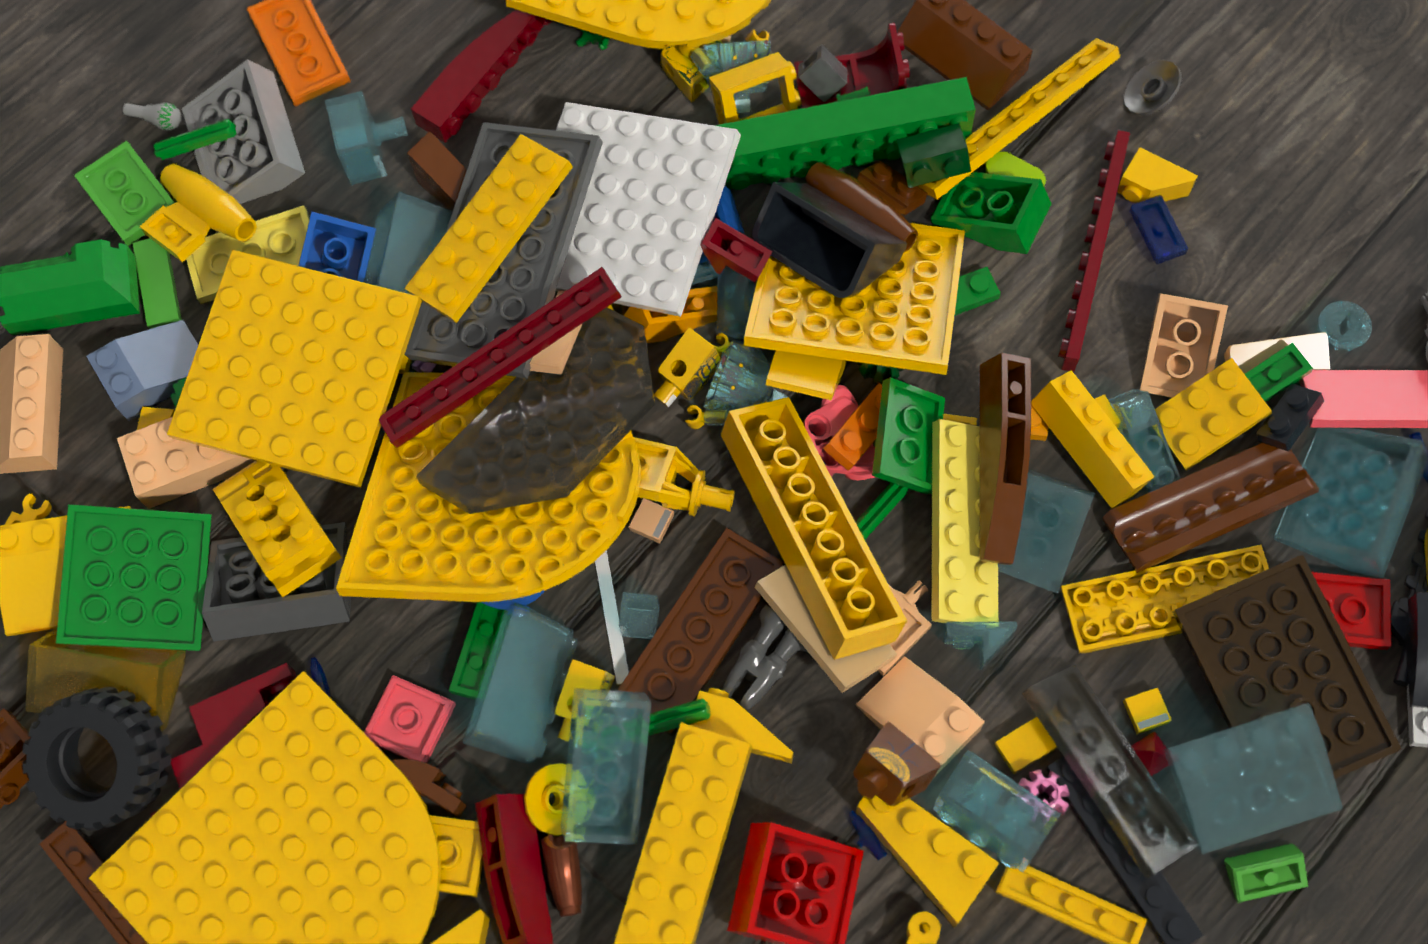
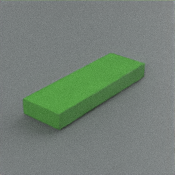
(156, 283)

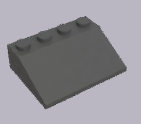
(246, 603)

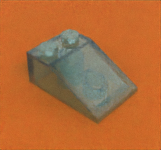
(1048, 530)

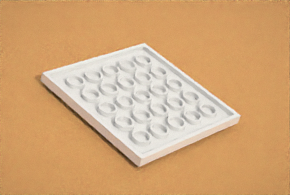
(646, 203)

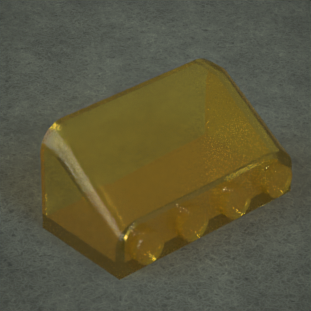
(70, 668)

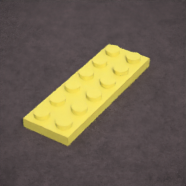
(961, 583)

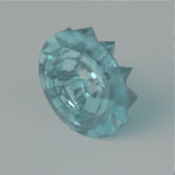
(1358, 323)

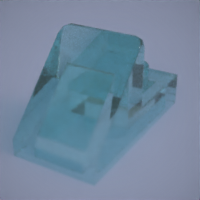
(989, 636)

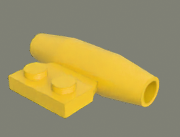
(199, 207)

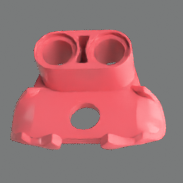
(826, 423)

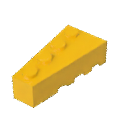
(931, 852)

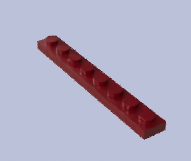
(1090, 261)
(499, 357)

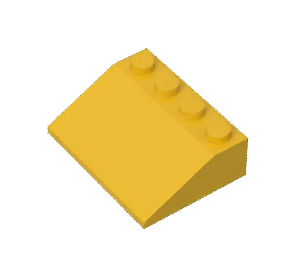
(31, 574)

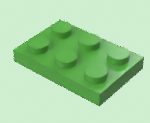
(124, 191)

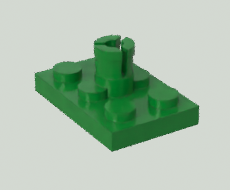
(905, 435)

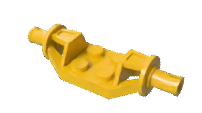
(658, 476)

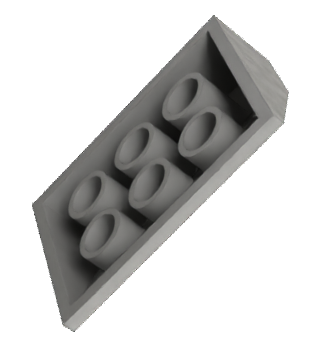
(263, 151)

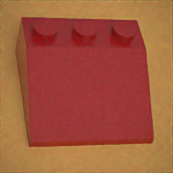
(794, 887)

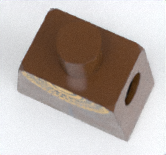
(894, 767)

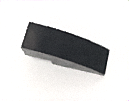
(1417, 650)

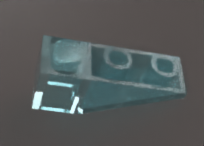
(1145, 435)

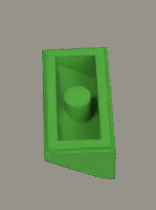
(1266, 872)

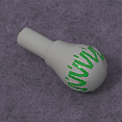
(162, 115)

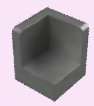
(822, 73)

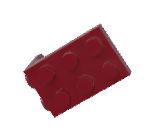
(877, 68)

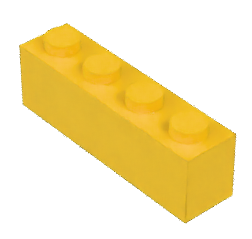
(1091, 439)

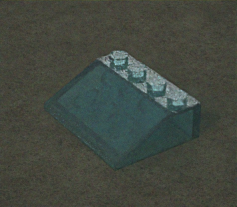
(1361, 501)
(1254, 778)

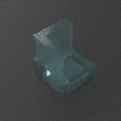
(639, 615)

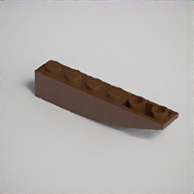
(1003, 453)

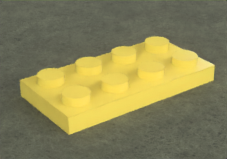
(276, 238)

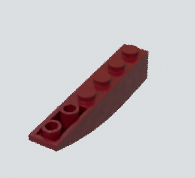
(474, 74)
(513, 870)

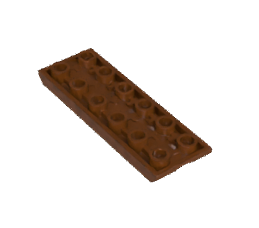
(1208, 504)

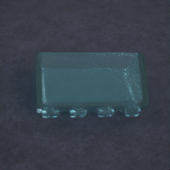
(403, 240)
(520, 685)

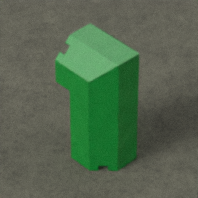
(69, 289)

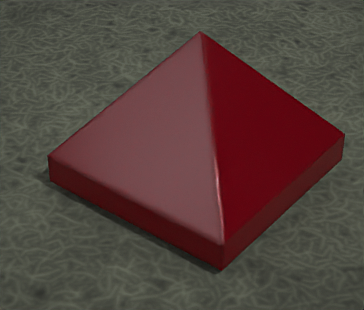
(1151, 753)

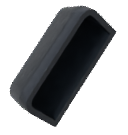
(824, 239)

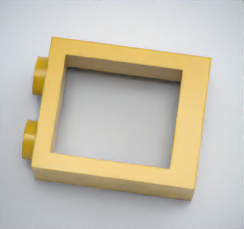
(749, 75)

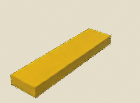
(1071, 906)

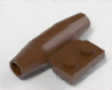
(876, 194)

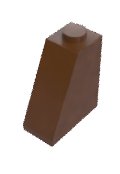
(437, 170)

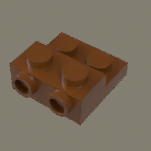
(11, 757)

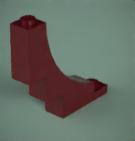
(225, 716)

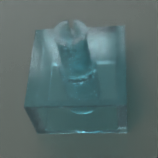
(359, 137)

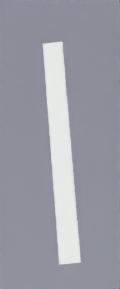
(611, 618)

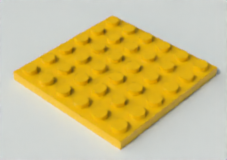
(893, 322)
(295, 368)

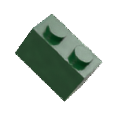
(934, 155)

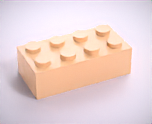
(171, 468)

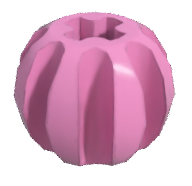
(1041, 784)

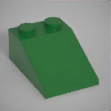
(995, 210)

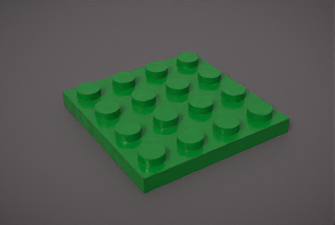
(133, 578)

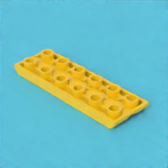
(1141, 604)

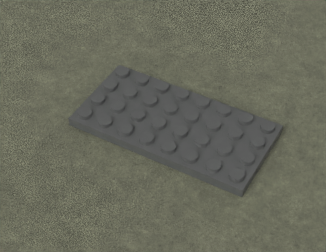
(532, 267)

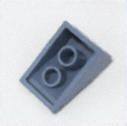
(144, 366)

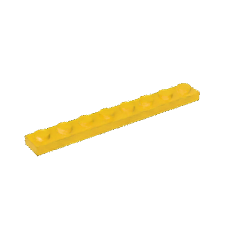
(1030, 109)

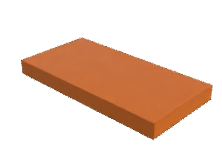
(299, 48)

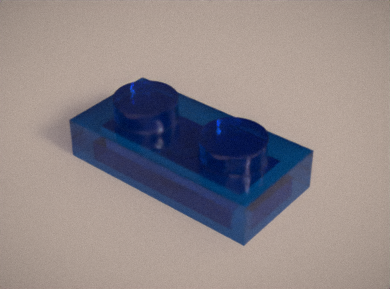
(1158, 229)

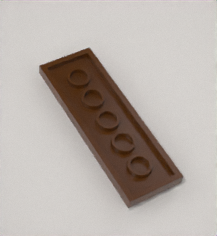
(702, 624)

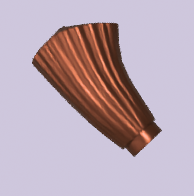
(563, 874)

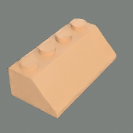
(30, 403)

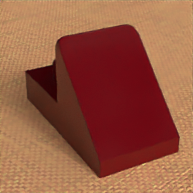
(733, 249)

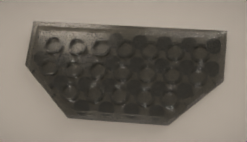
(551, 427)

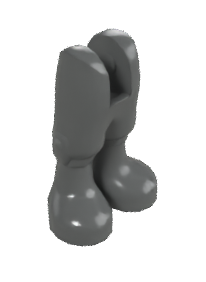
(756, 666)

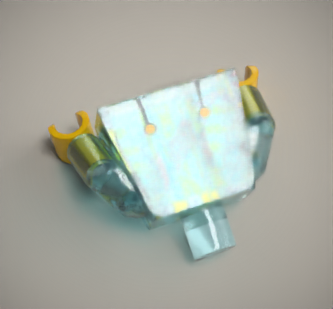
(726, 56)
(736, 383)

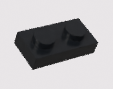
(1290, 417)

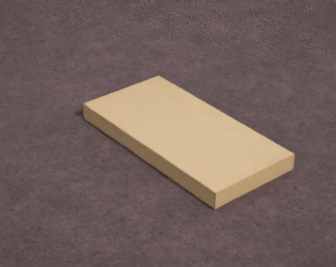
(785, 599)

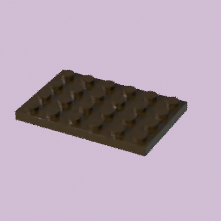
(1280, 647)

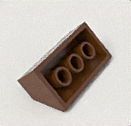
(965, 43)

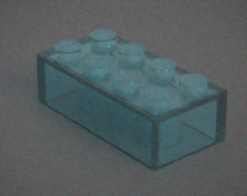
(605, 766)

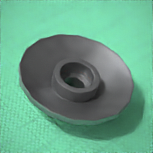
(1152, 87)

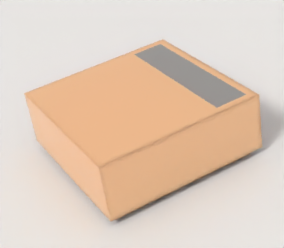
(651, 520)

